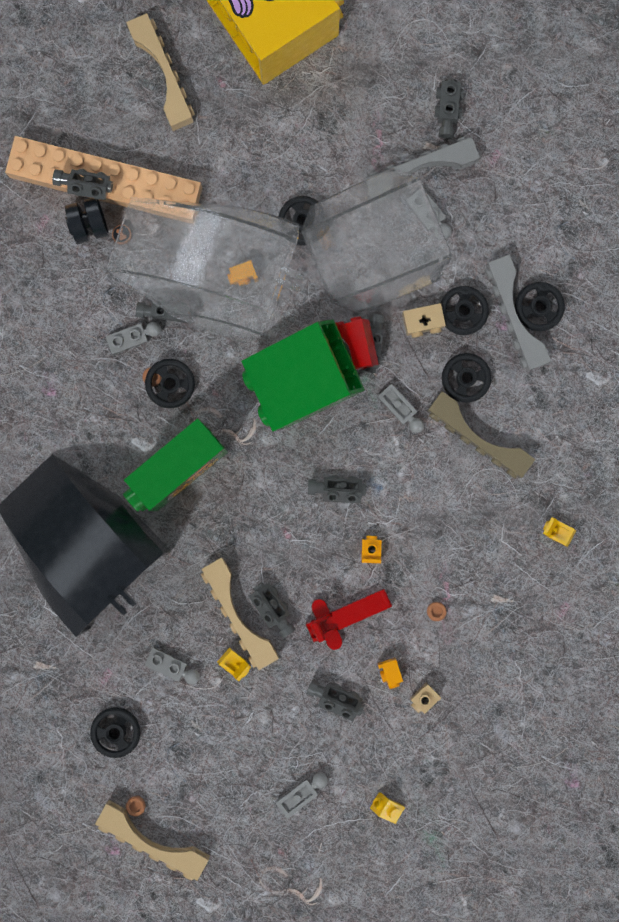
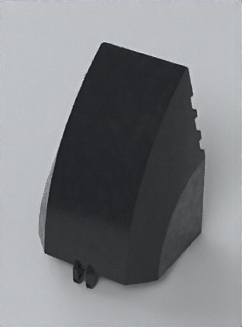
(78, 542)

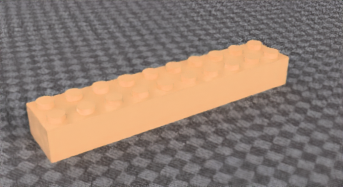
(36, 163)

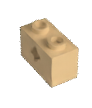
(413, 317)

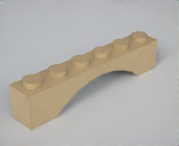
(144, 37)
(260, 649)
(186, 860)

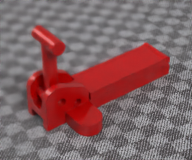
(328, 623)

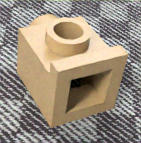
(425, 691)

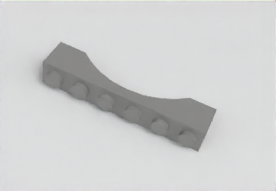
(457, 155)
(532, 351)

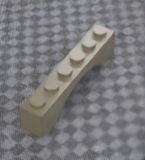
(448, 412)

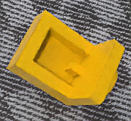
(558, 531)
(234, 664)
(387, 808)

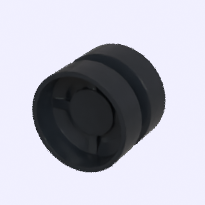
(80, 221)

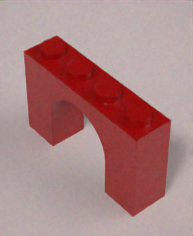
(360, 342)

